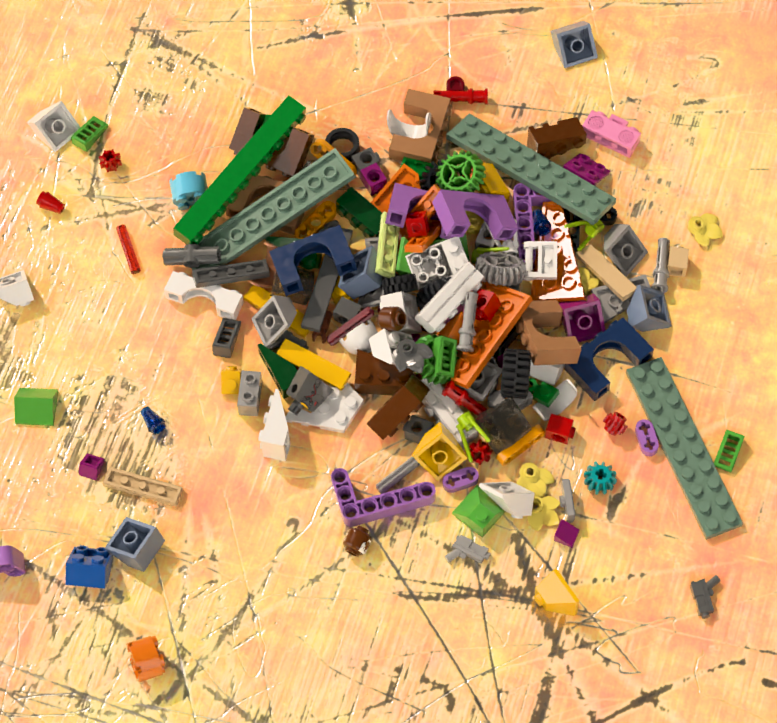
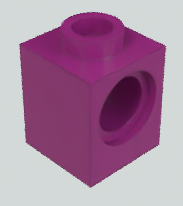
(371, 173)

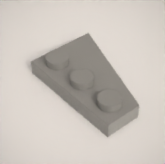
(612, 304)

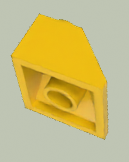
(439, 452)
(556, 595)

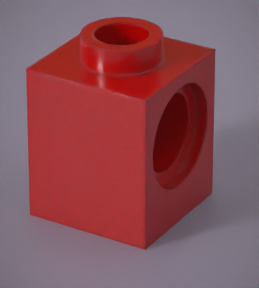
(417, 224)
(486, 305)
(560, 429)

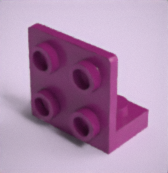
(587, 169)

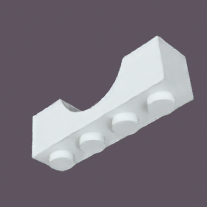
(182, 288)

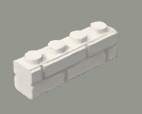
(449, 297)
(445, 411)

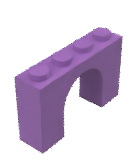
(402, 202)
(492, 208)

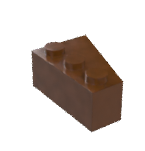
(556, 138)
(378, 376)
(398, 408)

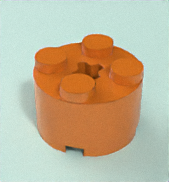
(145, 658)

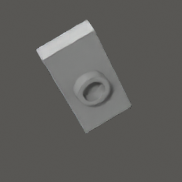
(566, 500)

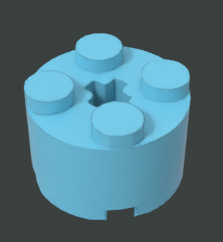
(187, 188)

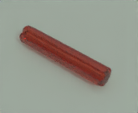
(128, 249)

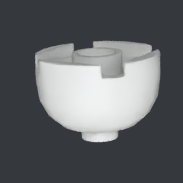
(359, 338)

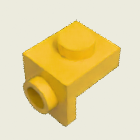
(230, 380)

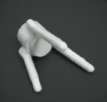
(512, 244)

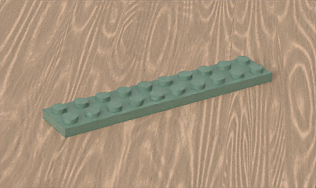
(531, 169)
(278, 207)
(684, 448)

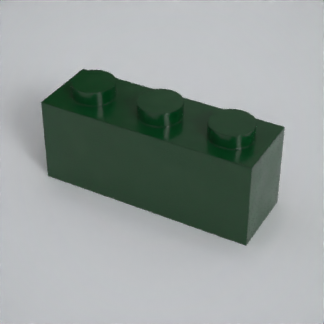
(359, 212)

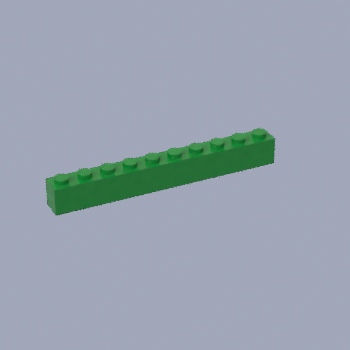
(239, 172)

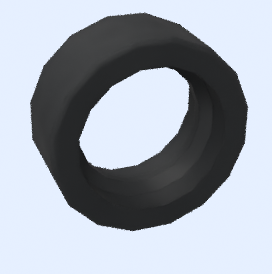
(344, 133)

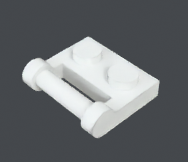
(546, 260)

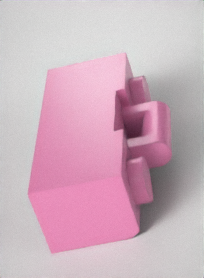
(612, 132)

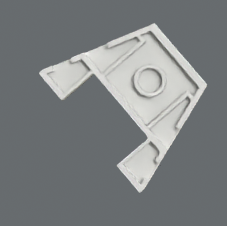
(334, 413)

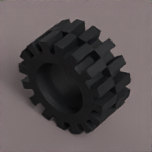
(402, 283)

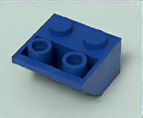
(88, 567)

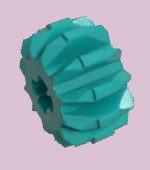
(607, 475)

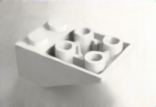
(437, 261)
(275, 436)

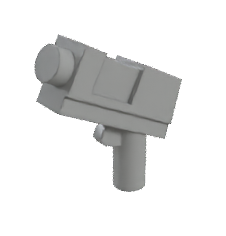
(466, 547)

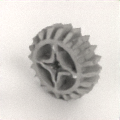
(501, 268)

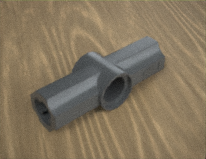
(191, 255)

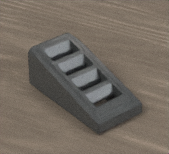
(222, 348)

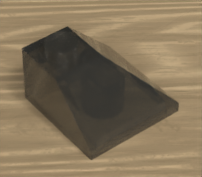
(301, 297)

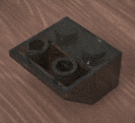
(503, 424)

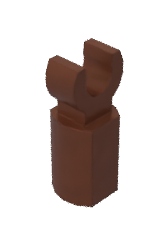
(324, 328)

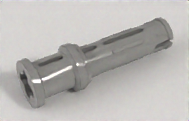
(661, 272)
(467, 331)

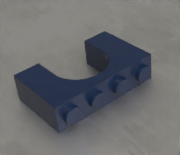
(329, 242)
(618, 336)

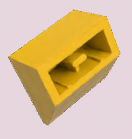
(493, 183)

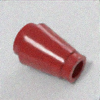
(50, 202)

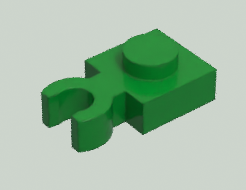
(543, 393)

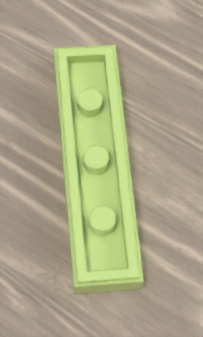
(387, 248)

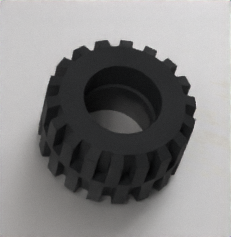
(515, 373)

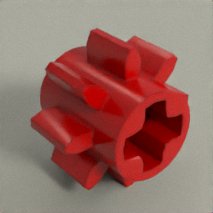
(110, 160)
(615, 423)
(484, 453)

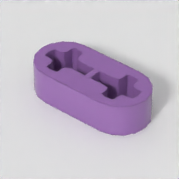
(642, 438)
(461, 480)

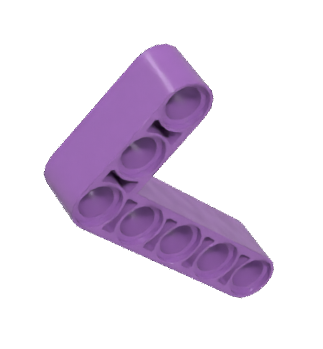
(525, 203)
(378, 501)

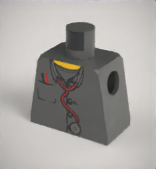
(307, 391)

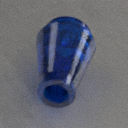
(541, 224)
(154, 423)

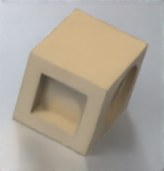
(678, 261)

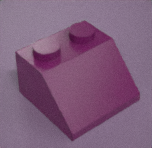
(582, 318)

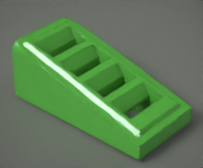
(90, 140)
(451, 345)
(733, 436)

